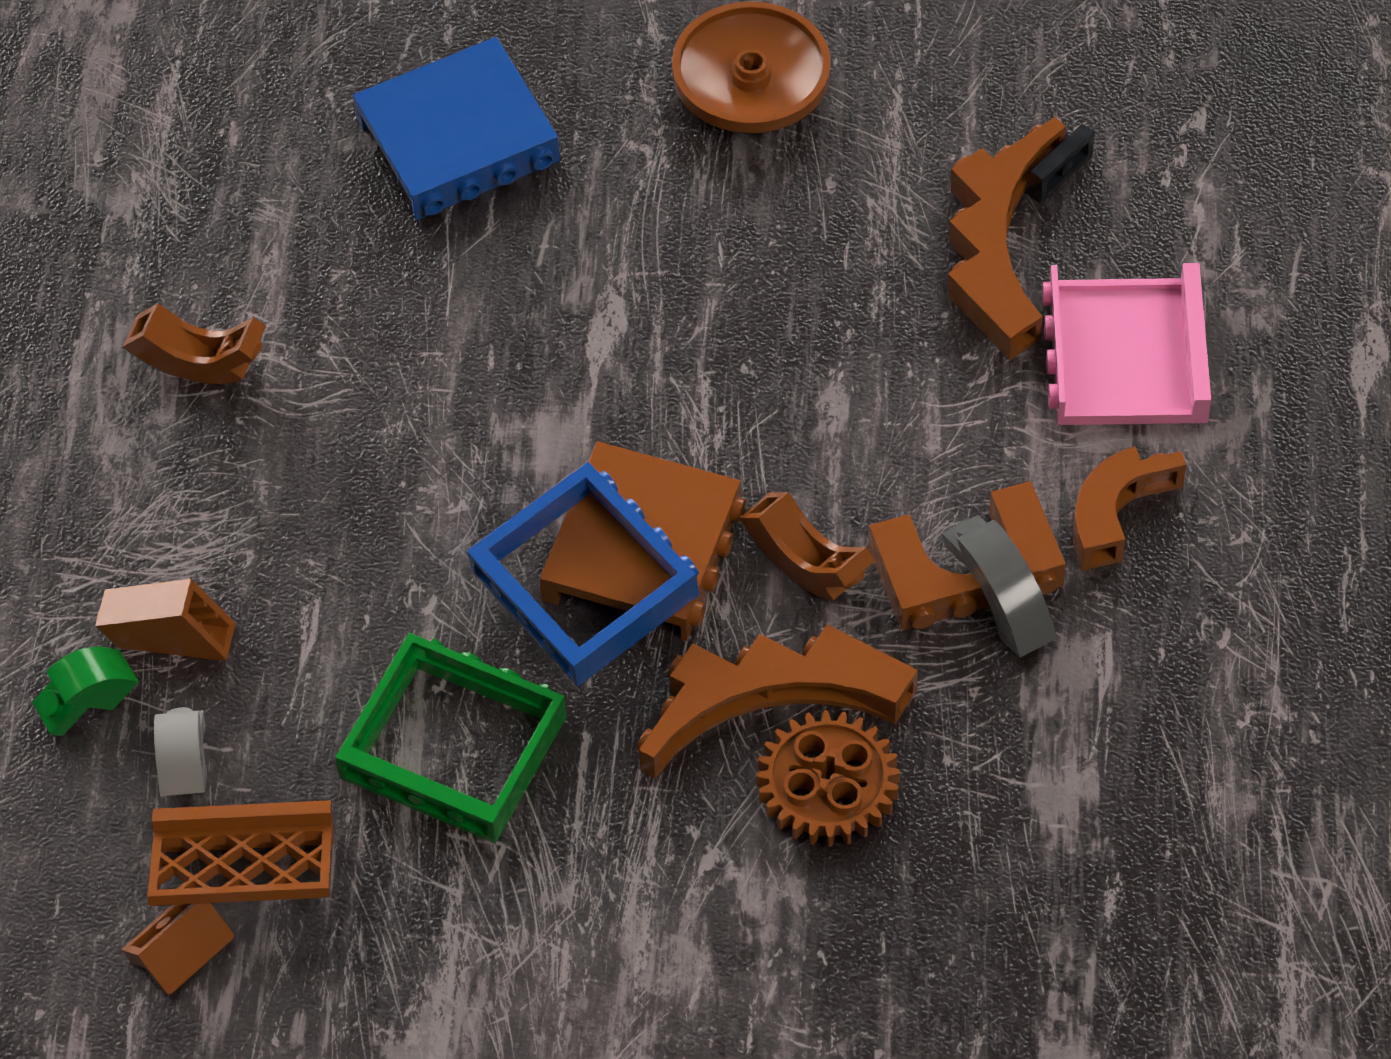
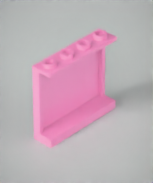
(1127, 350)

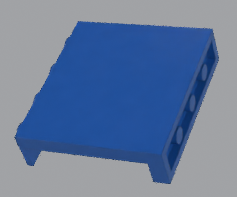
(458, 127)

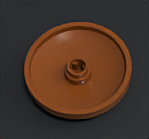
(751, 67)

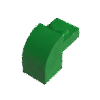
(83, 680)

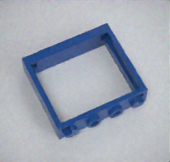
(624, 632)

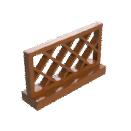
(241, 829)

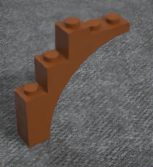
(985, 281)
(767, 674)

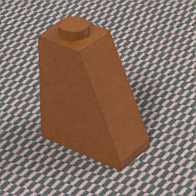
(166, 620)

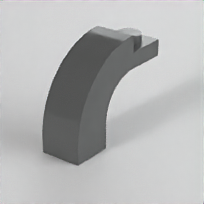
(1005, 581)

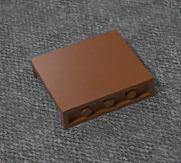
(607, 566)

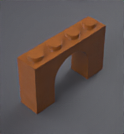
(926, 593)

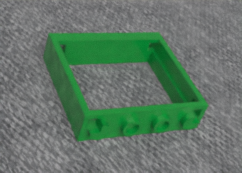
(426, 795)

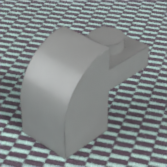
(180, 751)

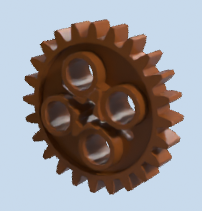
(818, 811)

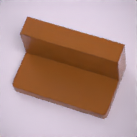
(179, 943)

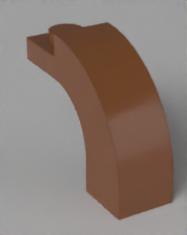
(191, 351)
(1107, 490)
(802, 550)

